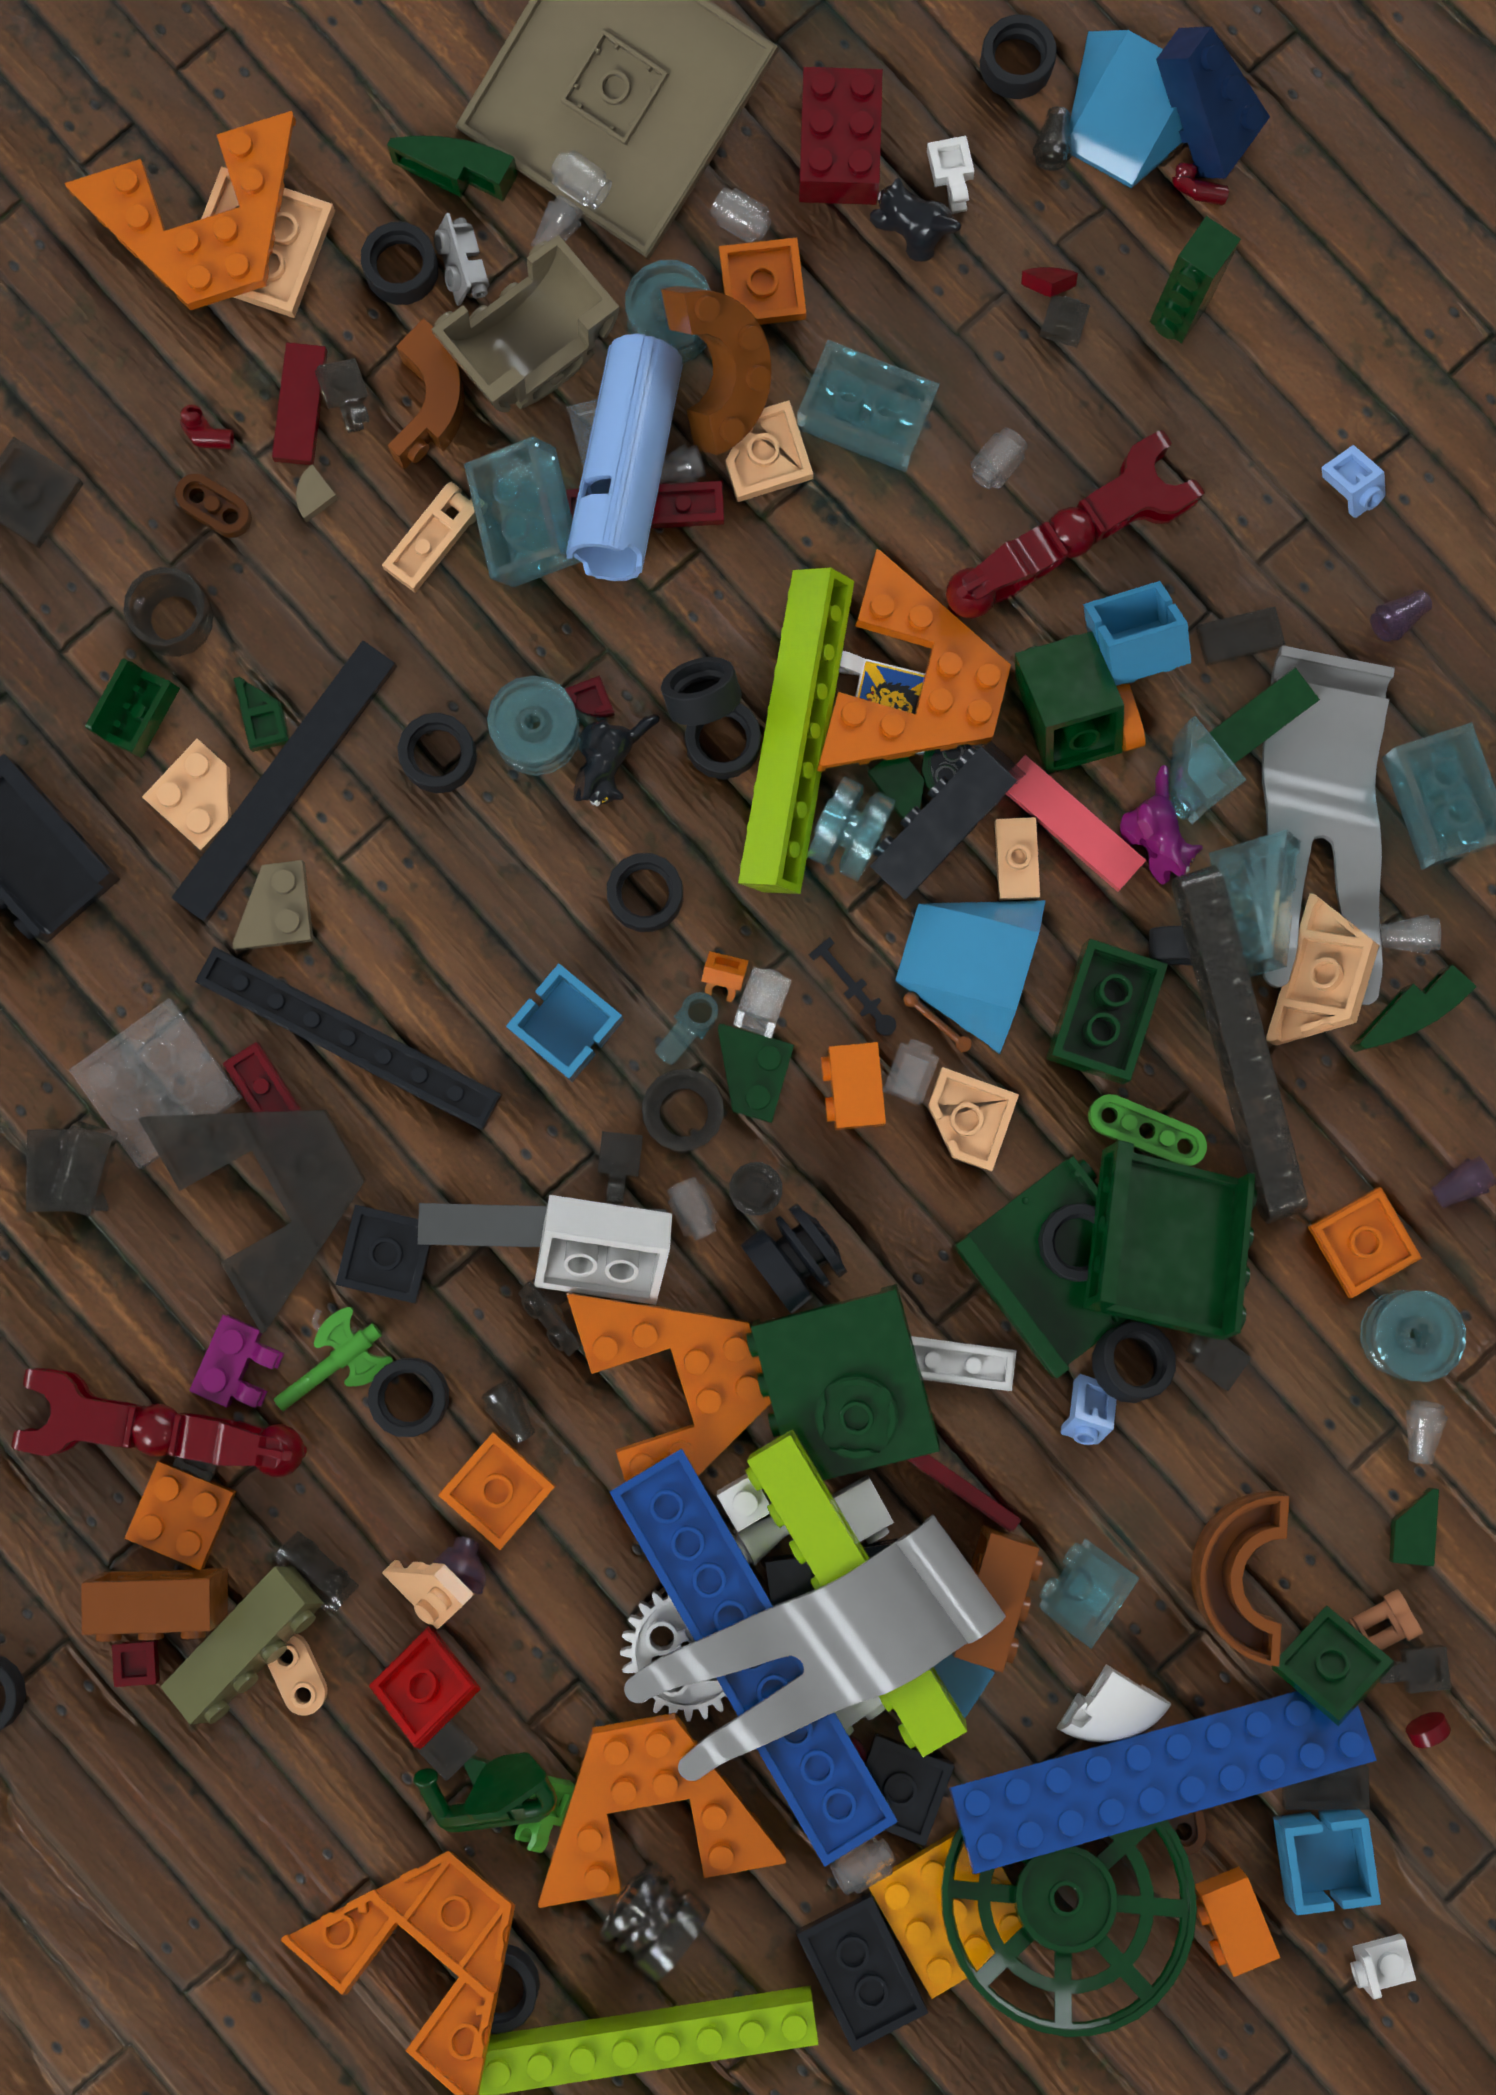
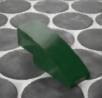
(455, 163)
(1415, 1009)

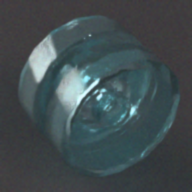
(646, 307)
(513, 715)
(850, 828)
(1437, 1340)

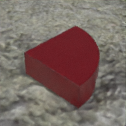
(1049, 280)
(591, 698)

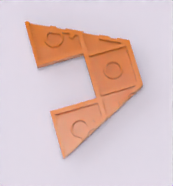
(214, 254)
(959, 688)
(710, 1362)
(636, 1768)
(457, 1921)

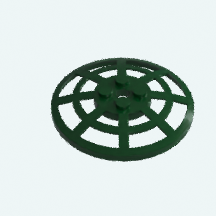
(1076, 1929)

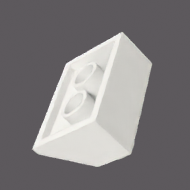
(603, 1249)

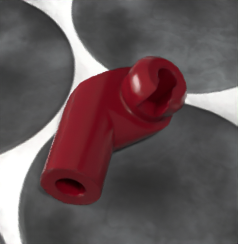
(1198, 189)
(201, 432)

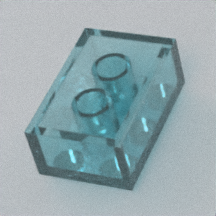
(867, 405)
(521, 511)
(1444, 795)

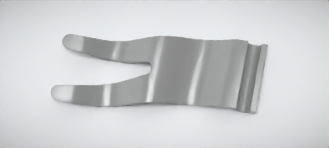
(1323, 786)
(851, 1635)

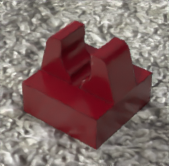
(135, 1663)

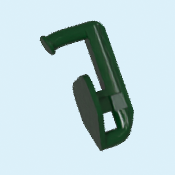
(496, 1797)

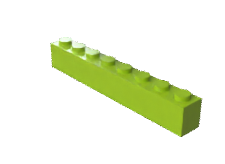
(796, 731)
(832, 1550)
(649, 2040)

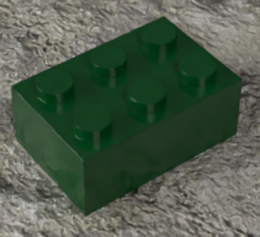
(1106, 1011)

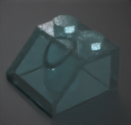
(1199, 772)
(1087, 1591)

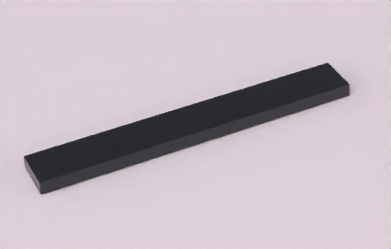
(284, 781)
(348, 1038)

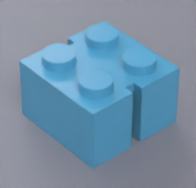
(1139, 632)
(565, 1023)
(1326, 1855)

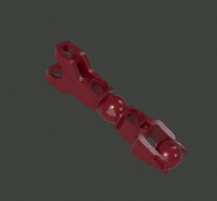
(1074, 530)
(152, 1429)

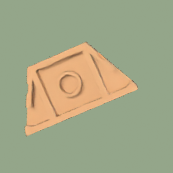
(1326, 977)

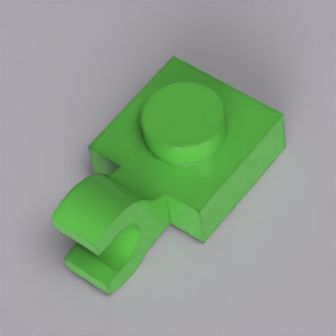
(538, 1833)

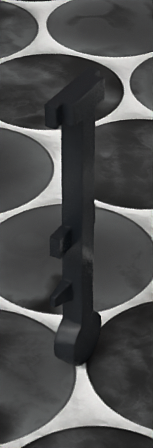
(885, 1024)

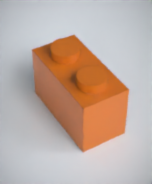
(855, 1086)
(1236, 1922)

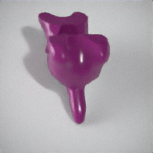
(1157, 828)

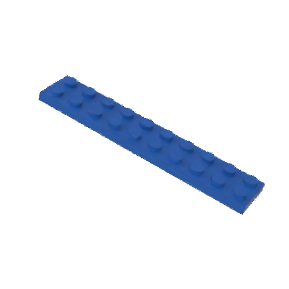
(717, 1588)
(1153, 1778)

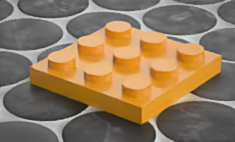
(914, 1912)

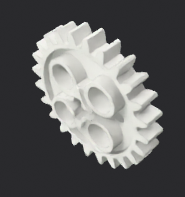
(643, 1649)

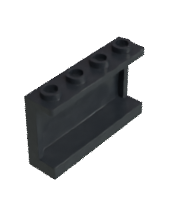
(44, 861)

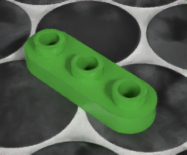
(1165, 1134)

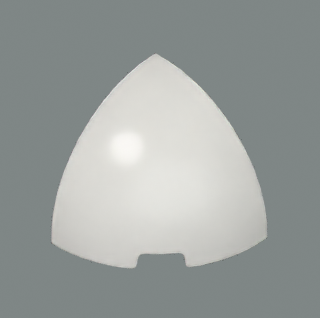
(1113, 1709)

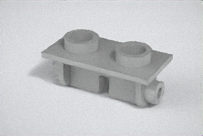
(455, 243)

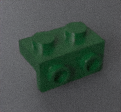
(132, 708)

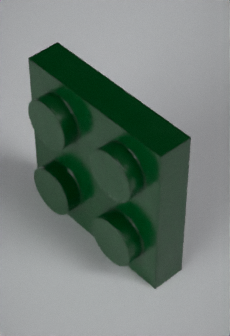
(1333, 1665)

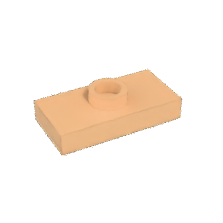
(1017, 859)

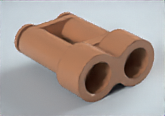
(1399, 1615)

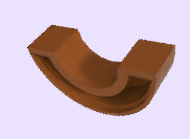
(739, 364)
(1219, 1568)

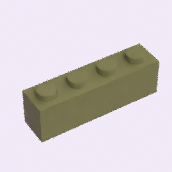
(242, 1646)

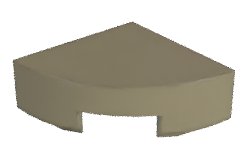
(313, 494)

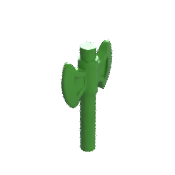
(348, 1350)

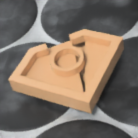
(769, 455)
(194, 795)
(971, 1117)

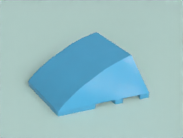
(1122, 108)
(972, 961)

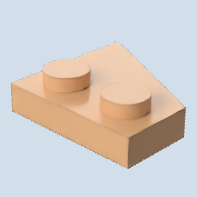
(430, 1588)

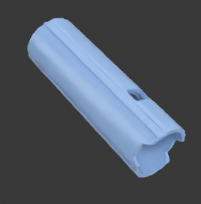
(625, 457)

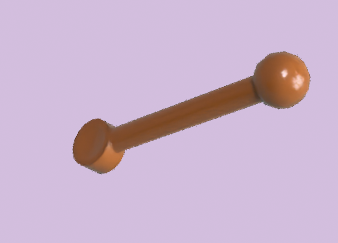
(962, 1043)

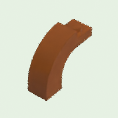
(443, 400)

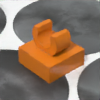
(724, 972)

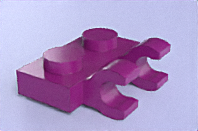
(227, 1361)

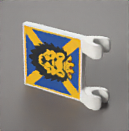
(884, 682)

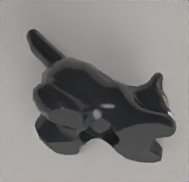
(917, 220)
(605, 750)

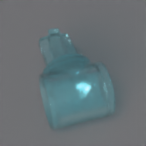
(685, 1029)

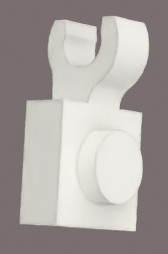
(952, 166)

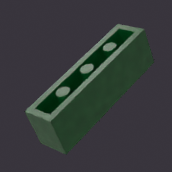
(1194, 280)

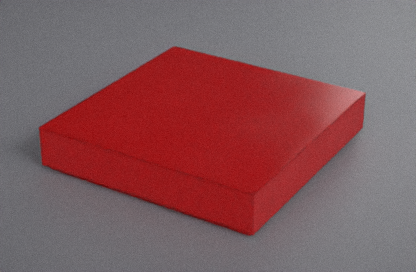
(424, 1687)

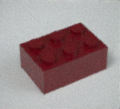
(840, 135)

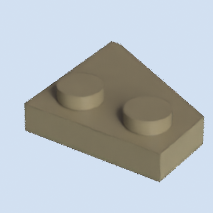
(276, 908)

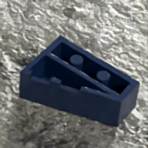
(1212, 100)

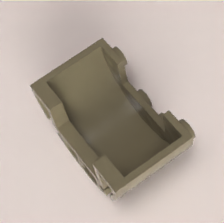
(534, 330)

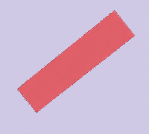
(1075, 825)

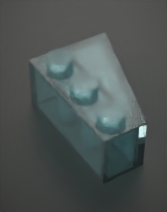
(1260, 892)

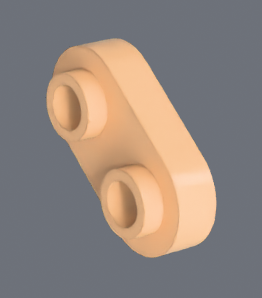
(299, 1673)

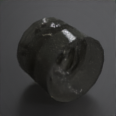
(654, 1920)

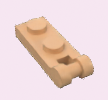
(430, 538)

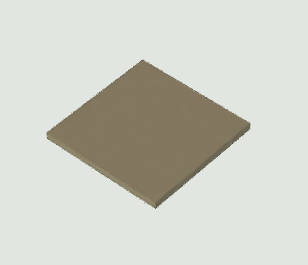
(627, 87)

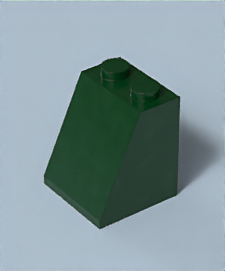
(1070, 702)

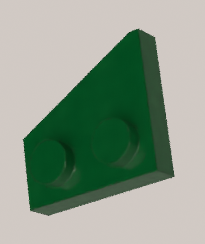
(754, 1071)

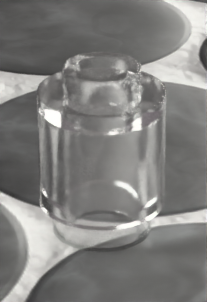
(580, 179)
(741, 215)
(998, 458)
(693, 1209)
(863, 1866)

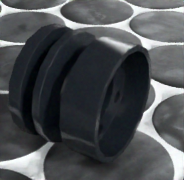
(794, 1257)

